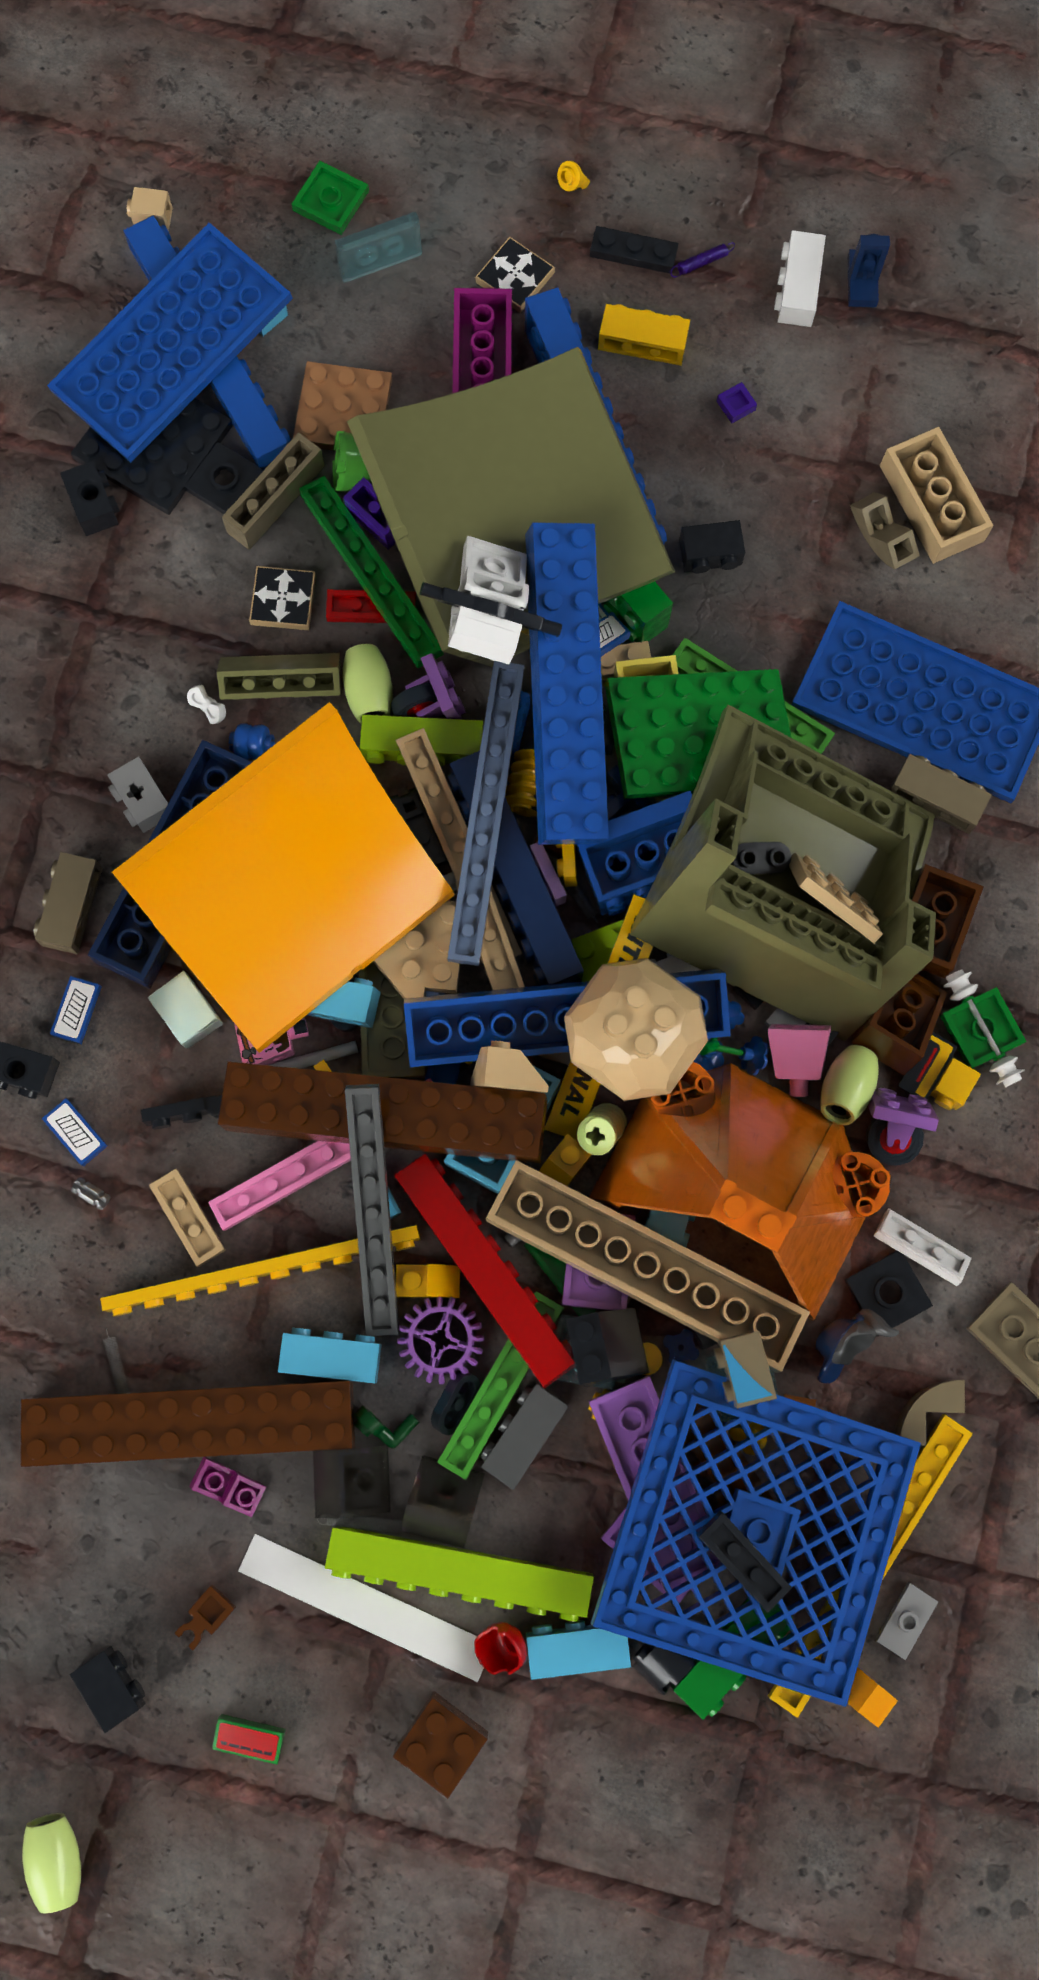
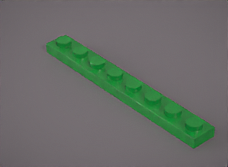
(370, 570)

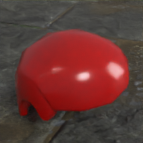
(501, 1648)

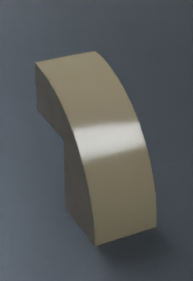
(889, 540)
(938, 1397)

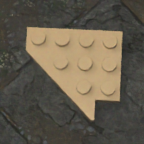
(420, 957)

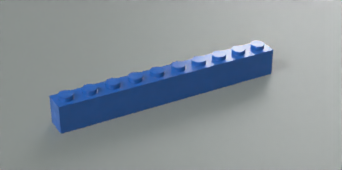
(232, 386)

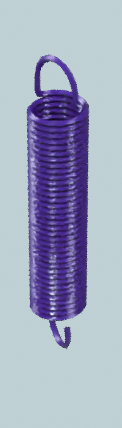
(702, 259)

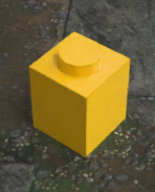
(955, 1085)

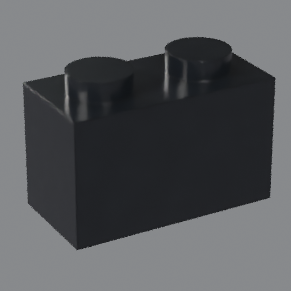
(712, 546)
(109, 1688)

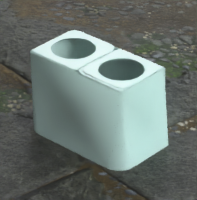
(185, 1010)

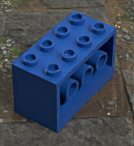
(632, 839)

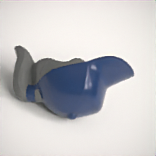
(846, 1338)

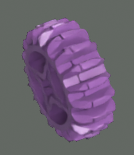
(414, 1332)

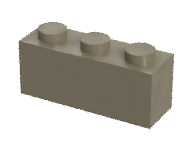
(941, 793)
(67, 903)

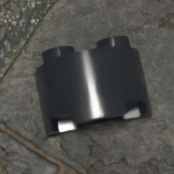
(662, 1666)

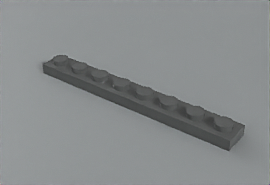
(372, 1209)

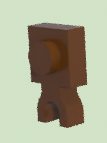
(207, 1614)

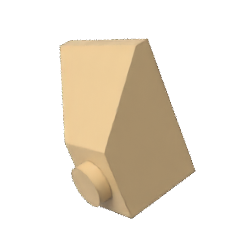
(506, 1069)

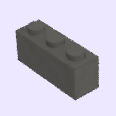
(523, 1435)

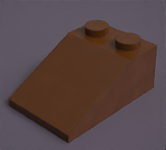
(903, 1025)

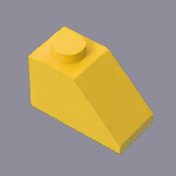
(565, 1161)

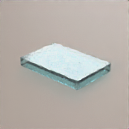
(379, 247)

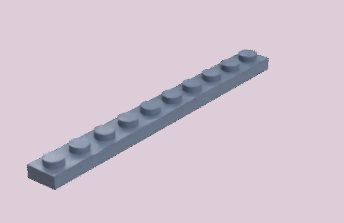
(486, 814)

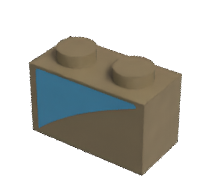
(745, 1369)

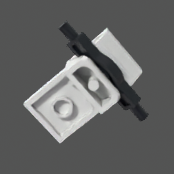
(489, 602)

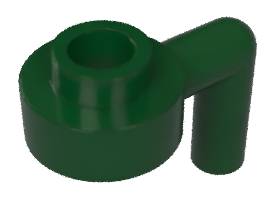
(369, 1423)

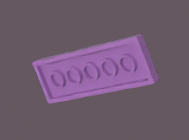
(625, 1424)

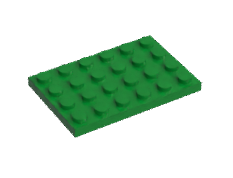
(669, 723)

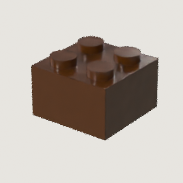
(440, 1744)

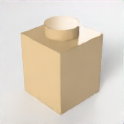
(150, 202)

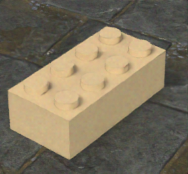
(936, 495)

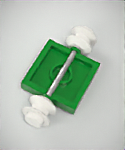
(983, 1028)

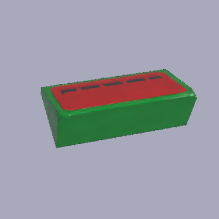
(248, 1739)

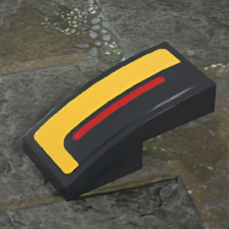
(927, 1072)

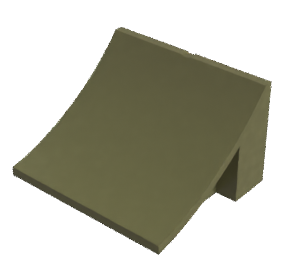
(494, 465)
(764, 925)

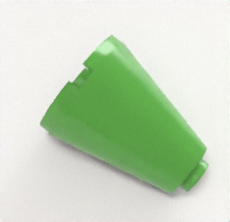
(348, 464)

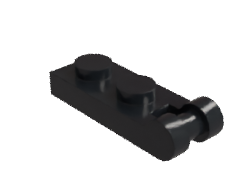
(420, 825)

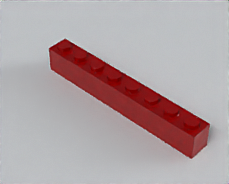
(485, 1270)

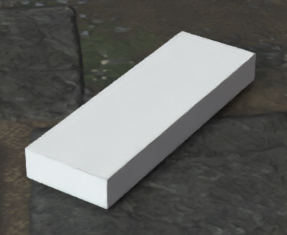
(922, 1247)

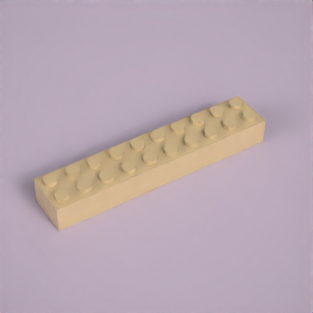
(644, 1263)

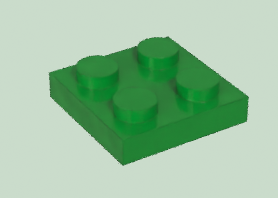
(330, 197)

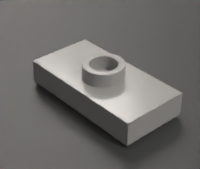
(906, 1620)

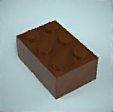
(954, 904)

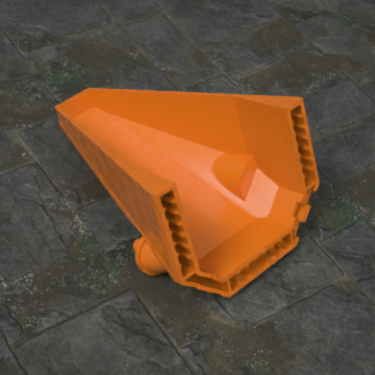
(754, 1163)

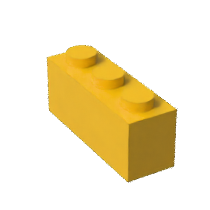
(643, 334)

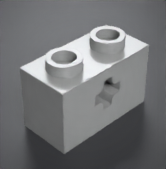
(129, 781)

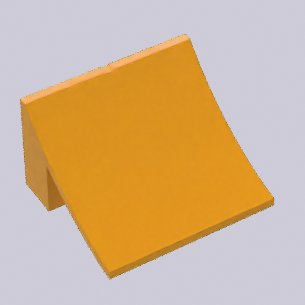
(286, 879)

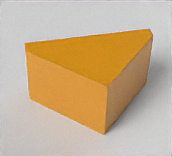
(870, 1698)

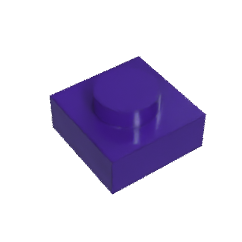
(736, 402)

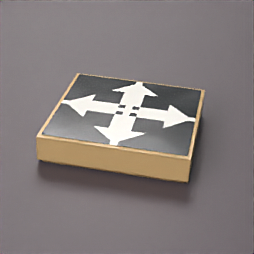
(516, 269)
(282, 598)

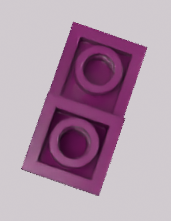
(227, 1486)

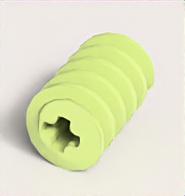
(601, 1129)

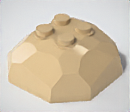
(635, 1029)

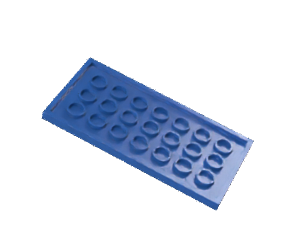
(170, 342)
(922, 700)

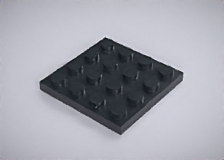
(167, 462)

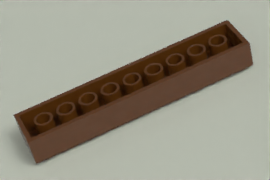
(414, 1112)
(187, 1423)

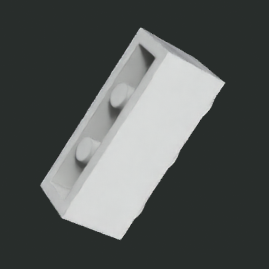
(800, 278)

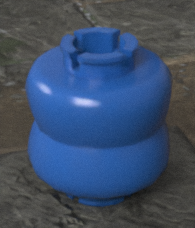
(250, 741)

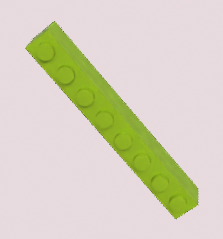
(460, 1572)

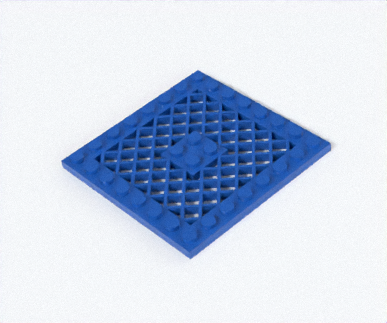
(769, 1529)

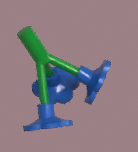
(752, 1053)

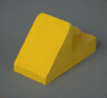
(427, 1281)

